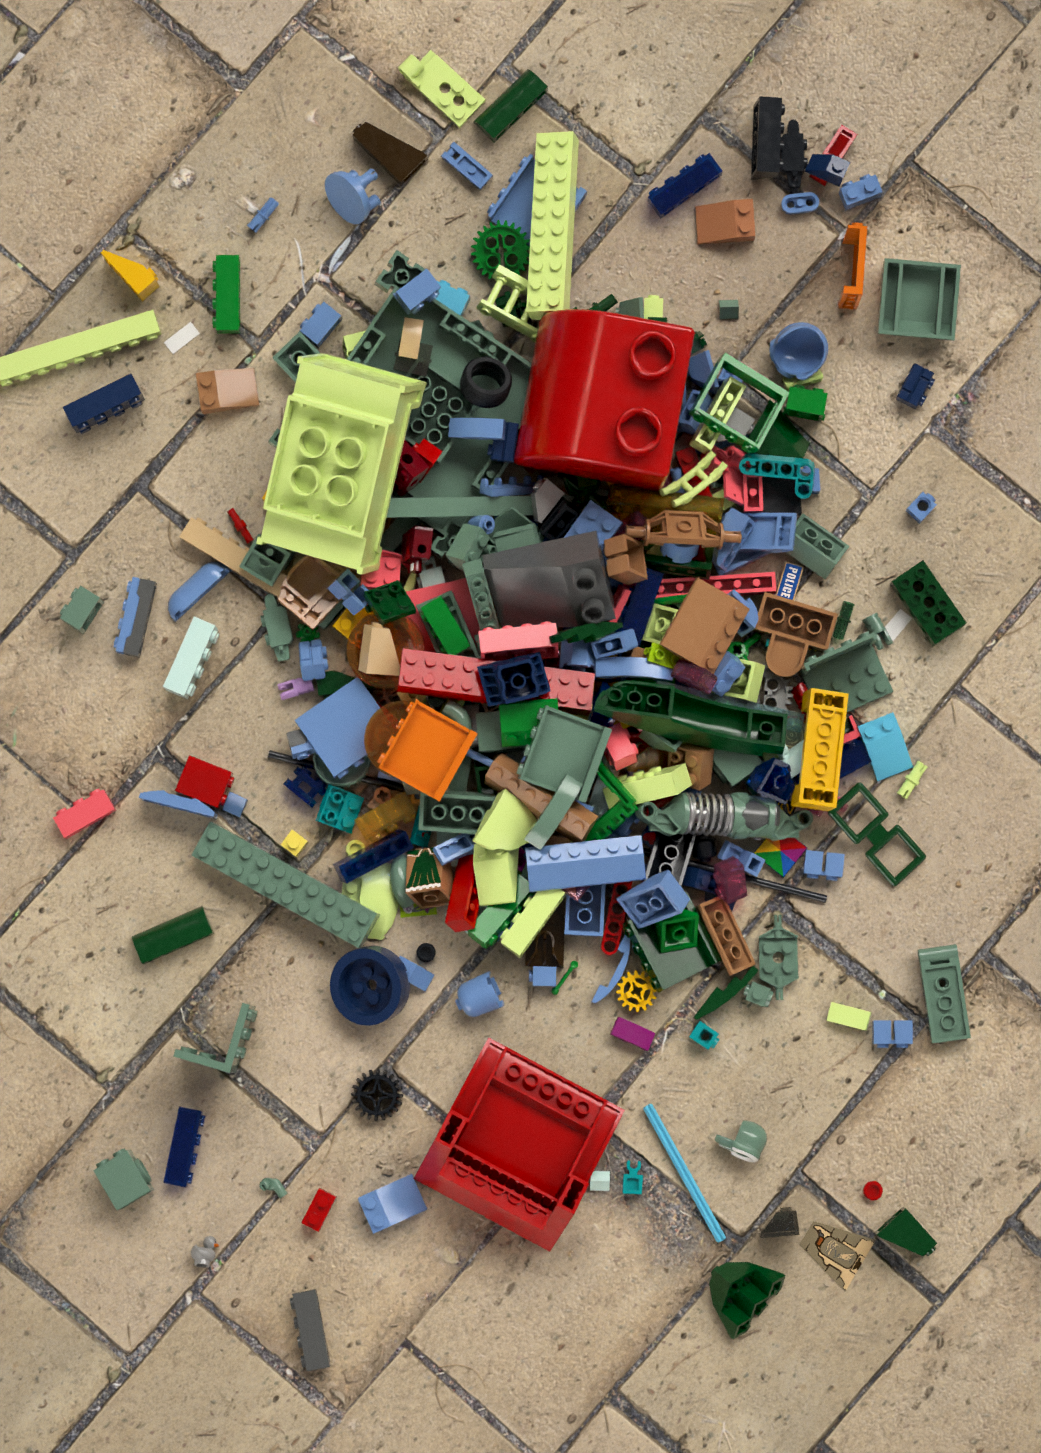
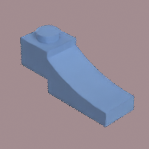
(454, 848)

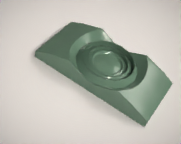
(451, 602)

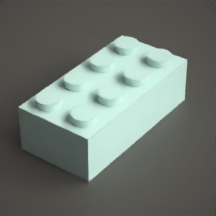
(191, 657)

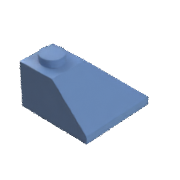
(700, 369)

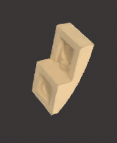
(410, 338)

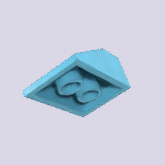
(885, 746)

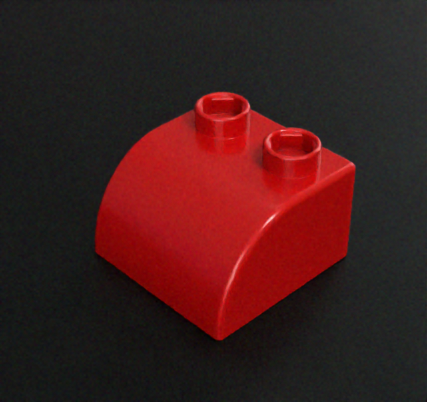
(604, 397)

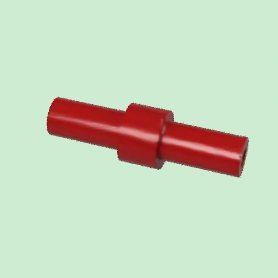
(240, 525)

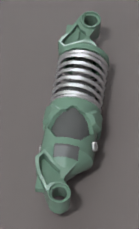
(731, 815)

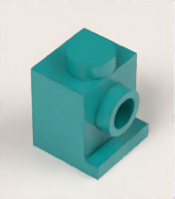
(702, 1028)

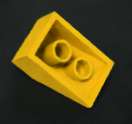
(135, 275)

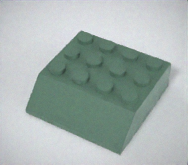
(919, 299)

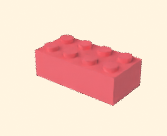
(518, 641)

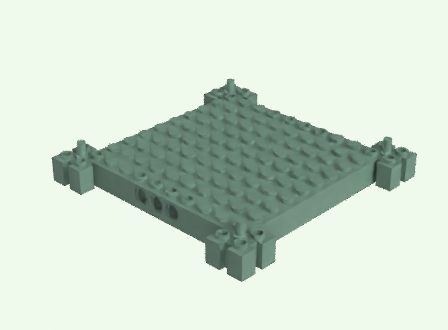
(454, 346)

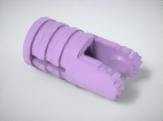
(299, 685)

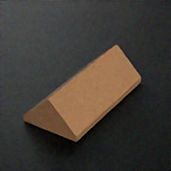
(726, 935)

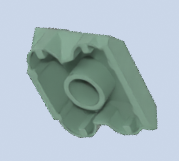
(516, 537)

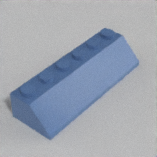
(585, 863)

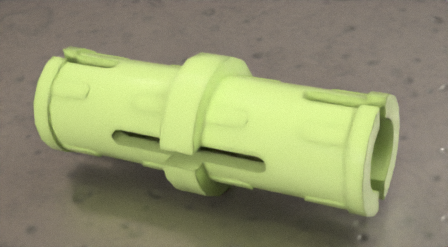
(912, 780)

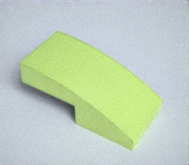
(848, 1016)

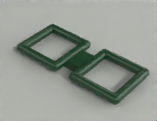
(877, 834)

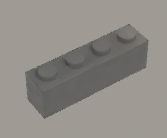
(311, 1330)

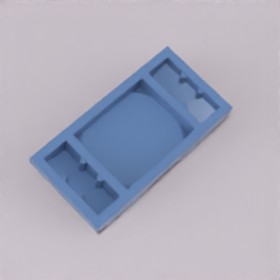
(771, 533)
(178, 802)

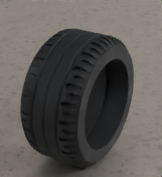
(493, 369)

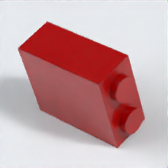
(205, 782)

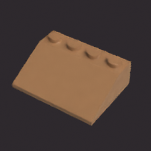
(704, 626)

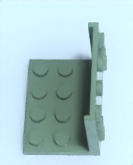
(849, 670)
(236, 1049)

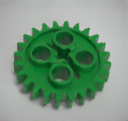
(483, 252)

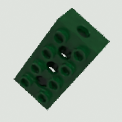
(921, 614)

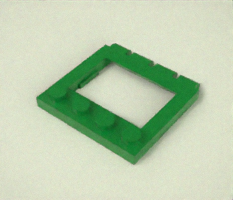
(613, 816)

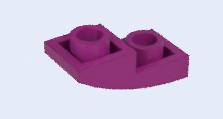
(632, 1033)

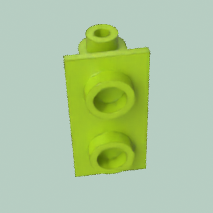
(660, 656)

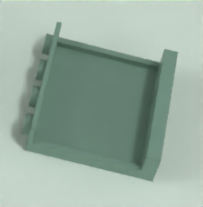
(562, 747)

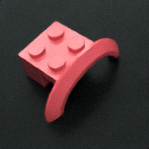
(388, 570)

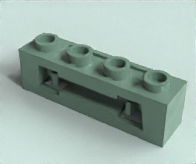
(480, 594)

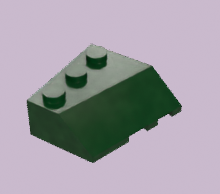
(781, 439)

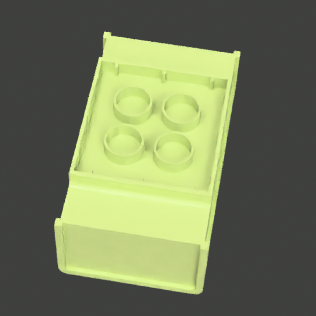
(338, 460)

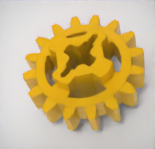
(624, 996)

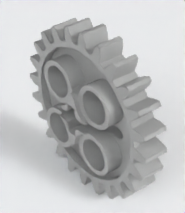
(780, 694)

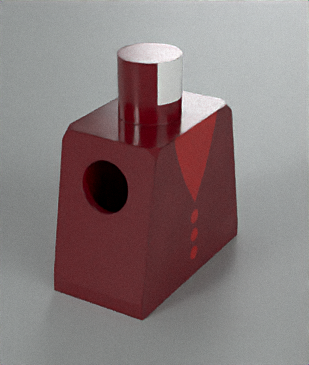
(416, 547)

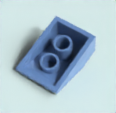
(654, 900)
(392, 1203)

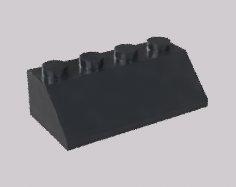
(767, 137)
(670, 854)

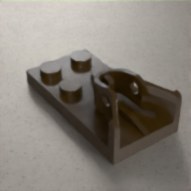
(548, 946)

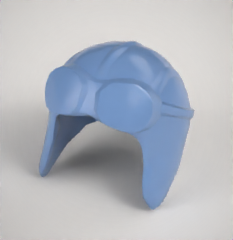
(799, 350)

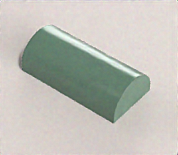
(288, 355)

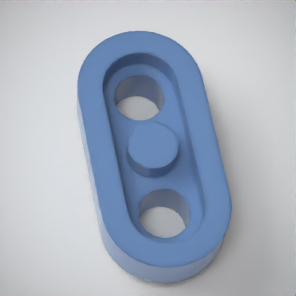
(799, 201)

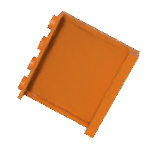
(851, 295)
(426, 750)

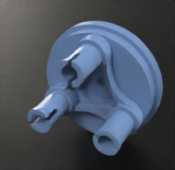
(348, 194)

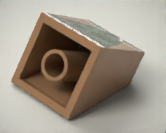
(427, 880)

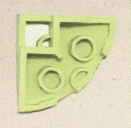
(505, 823)

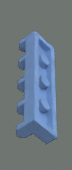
(510, 489)

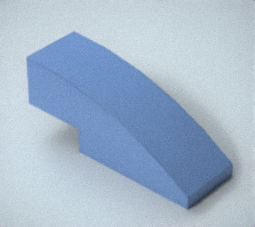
(477, 428)

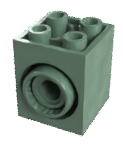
(733, 766)
(124, 1178)

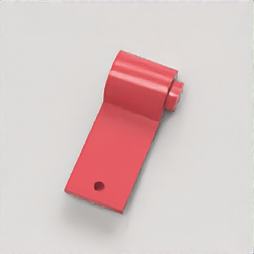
(733, 478)

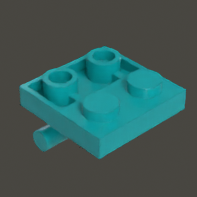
(339, 809)

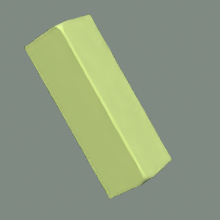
(817, 377)

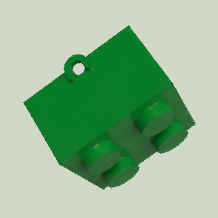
(806, 403)

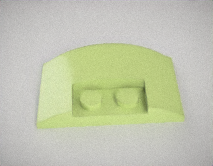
(375, 893)

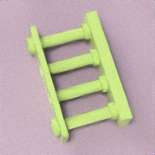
(519, 286)

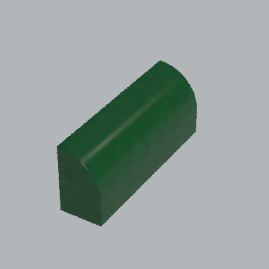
(511, 105)
(172, 935)

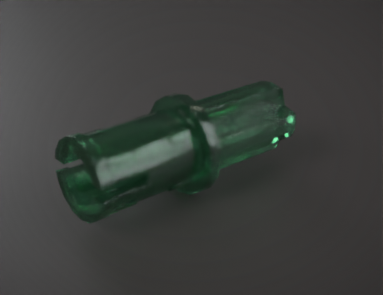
(843, 620)

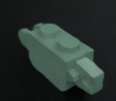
(278, 628)

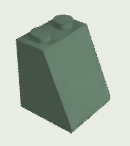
(489, 734)

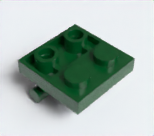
(389, 602)

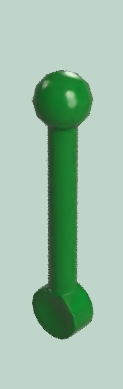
(574, 964)

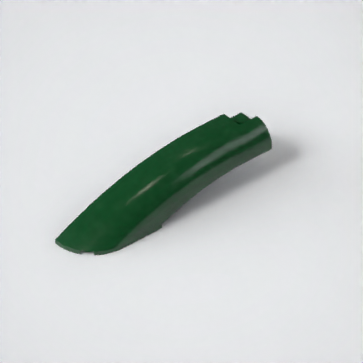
(693, 719)

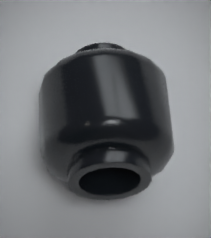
(704, 847)

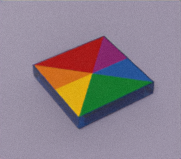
(781, 854)

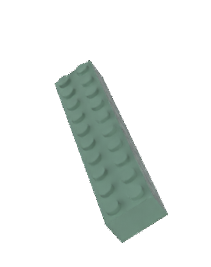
(285, 884)

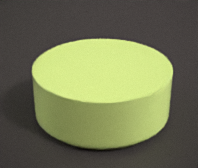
(353, 846)

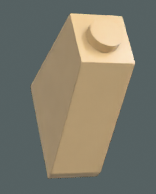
(378, 651)

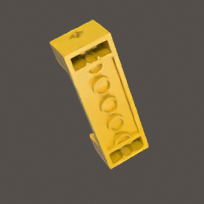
(821, 749)

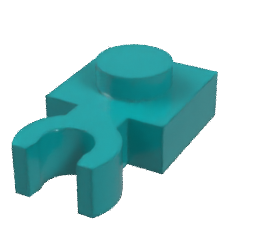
(632, 1182)

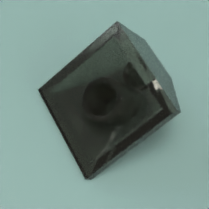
(781, 1224)

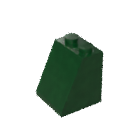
(907, 1233)

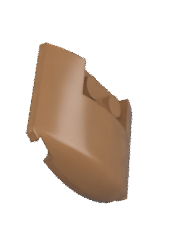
(306, 591)

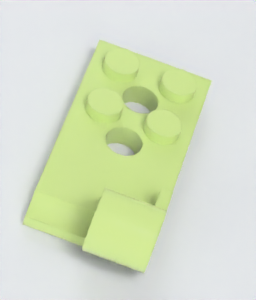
(428, 77)

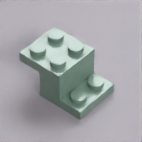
(266, 561)

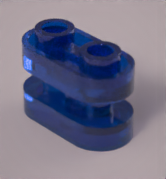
(317, 786)

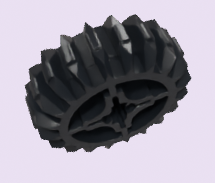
(360, 1094)

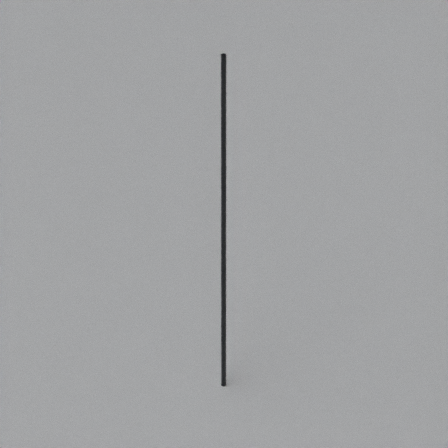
(749, 879)

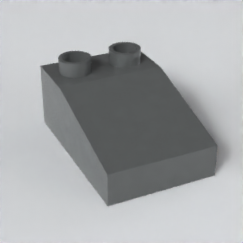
(551, 582)

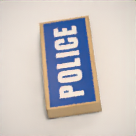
(789, 581)

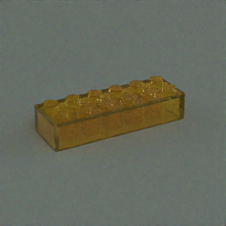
(626, 500)

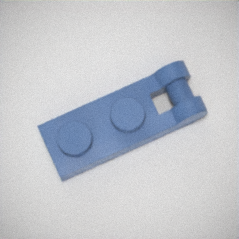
(467, 166)

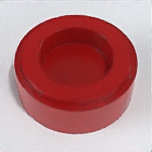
(872, 1190)

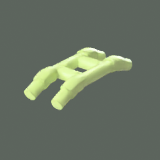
(697, 470)

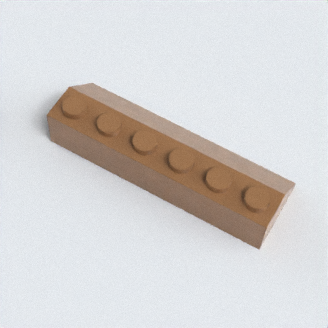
(502, 775)

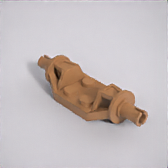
(683, 528)

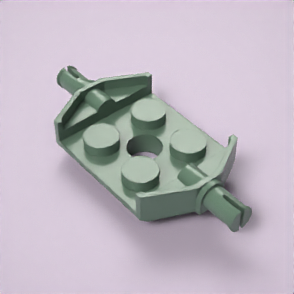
(780, 941)

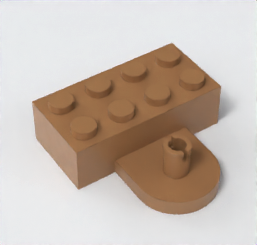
(792, 631)

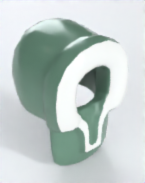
(748, 1142)

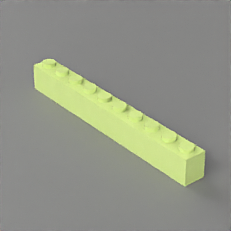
(78, 347)

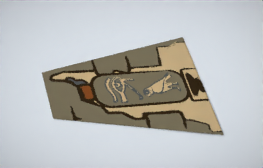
(836, 1251)

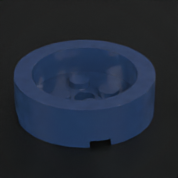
(352, 990)

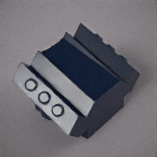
(514, 679)

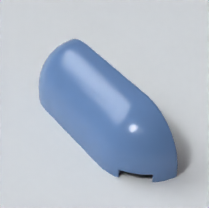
(195, 588)

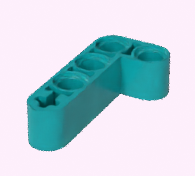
(777, 471)

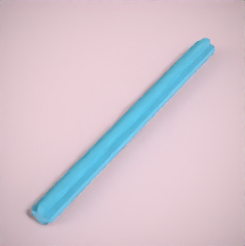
(684, 1173)

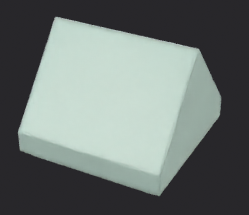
(600, 1181)

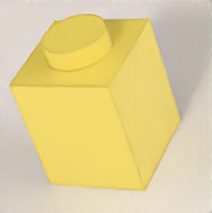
(294, 843)

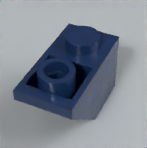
(699, 880)

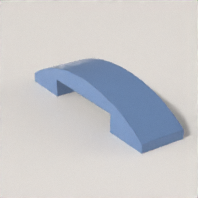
(631, 668)
(602, 991)

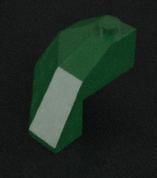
(741, 1292)

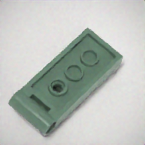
(946, 1004)

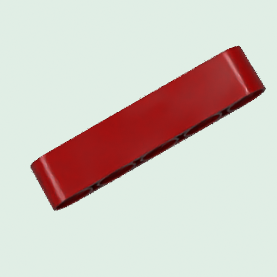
(617, 918)

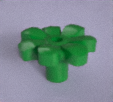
(307, 636)

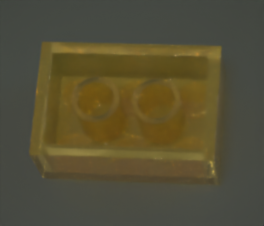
(386, 817)

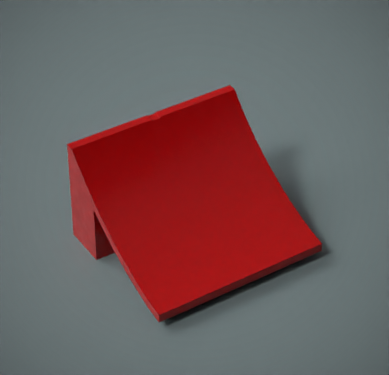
(519, 1145)

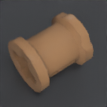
(378, 792)

